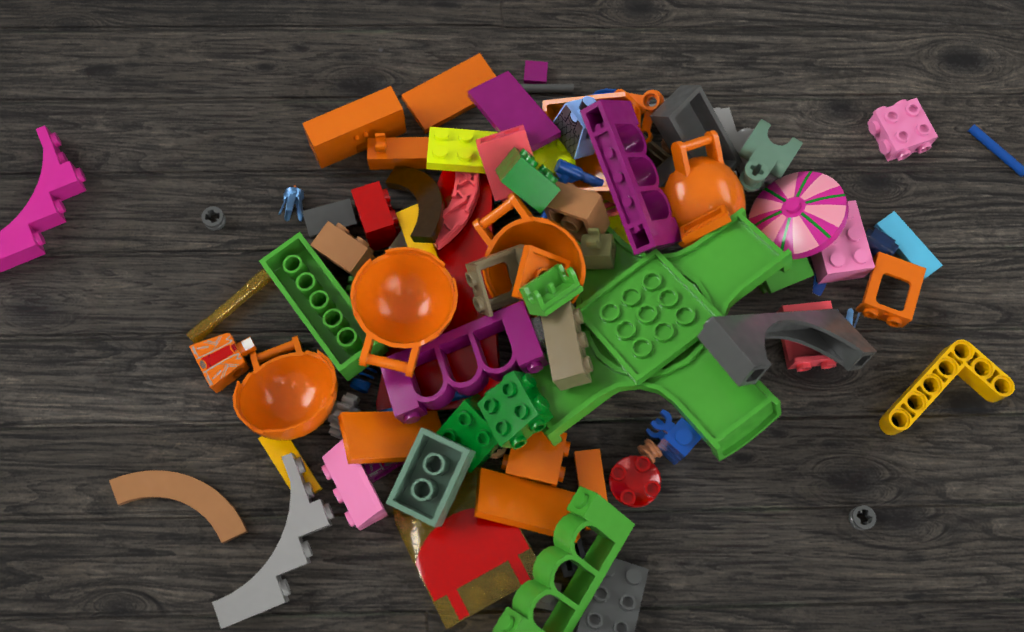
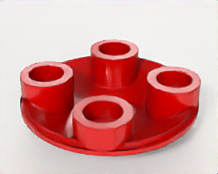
(635, 481)

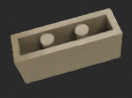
(567, 347)

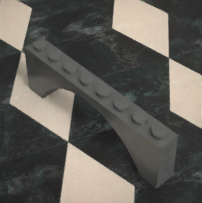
(740, 340)

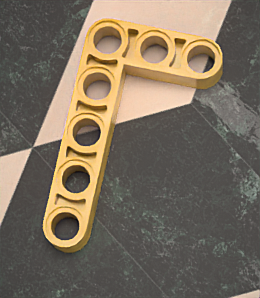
(953, 365)

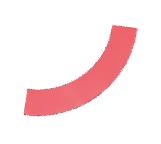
(461, 207)

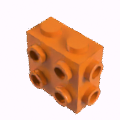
(538, 460)

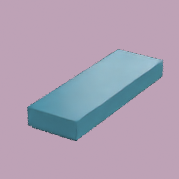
(910, 246)

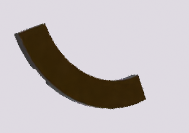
(429, 200)

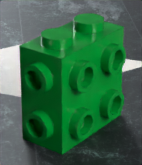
(515, 409)

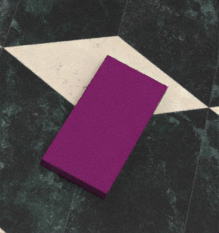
(509, 105)

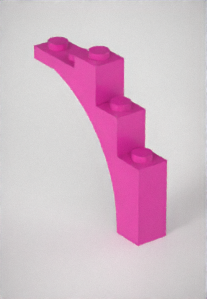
(58, 181)

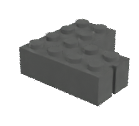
(686, 117)

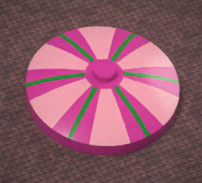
(801, 212)

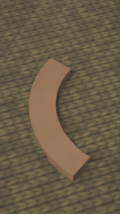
(183, 489)

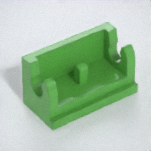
(800, 271)
(550, 290)

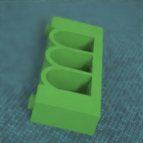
(612, 527)

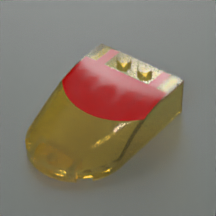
(468, 558)

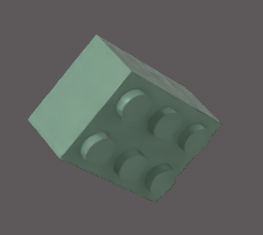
(430, 477)

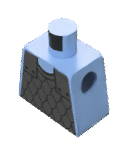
(572, 128)

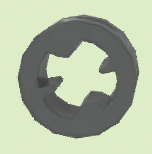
(206, 215)
(856, 522)

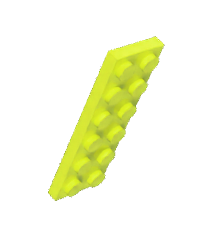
(457, 151)

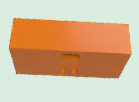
(346, 129)

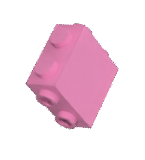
(902, 129)

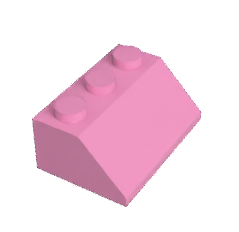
(353, 488)

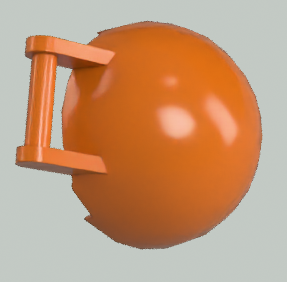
(701, 182)
(528, 231)
(402, 303)
(287, 393)

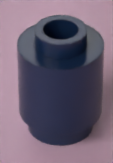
(880, 242)

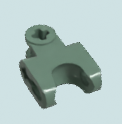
(765, 157)

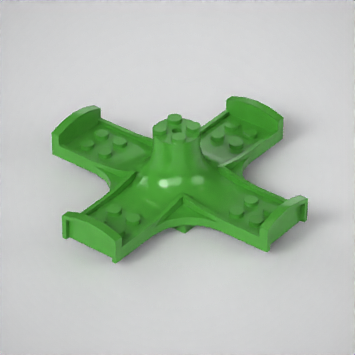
(646, 329)

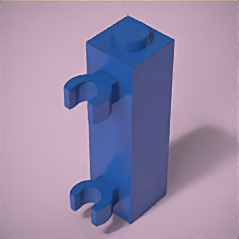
(675, 439)

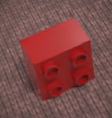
(376, 215)

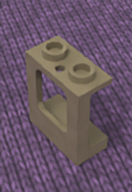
(474, 278)

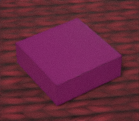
(535, 72)

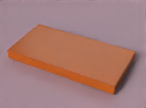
(447, 93)
(381, 436)
(520, 502)

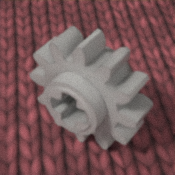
(348, 404)

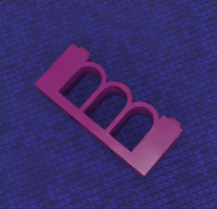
(631, 175)
(527, 356)

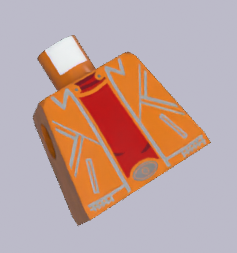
(222, 359)

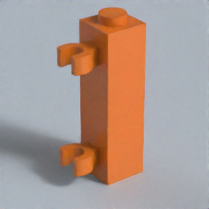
(396, 151)

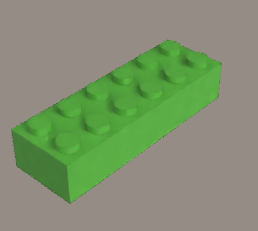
(319, 303)

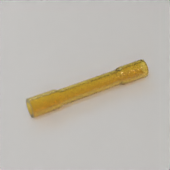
(207, 325)

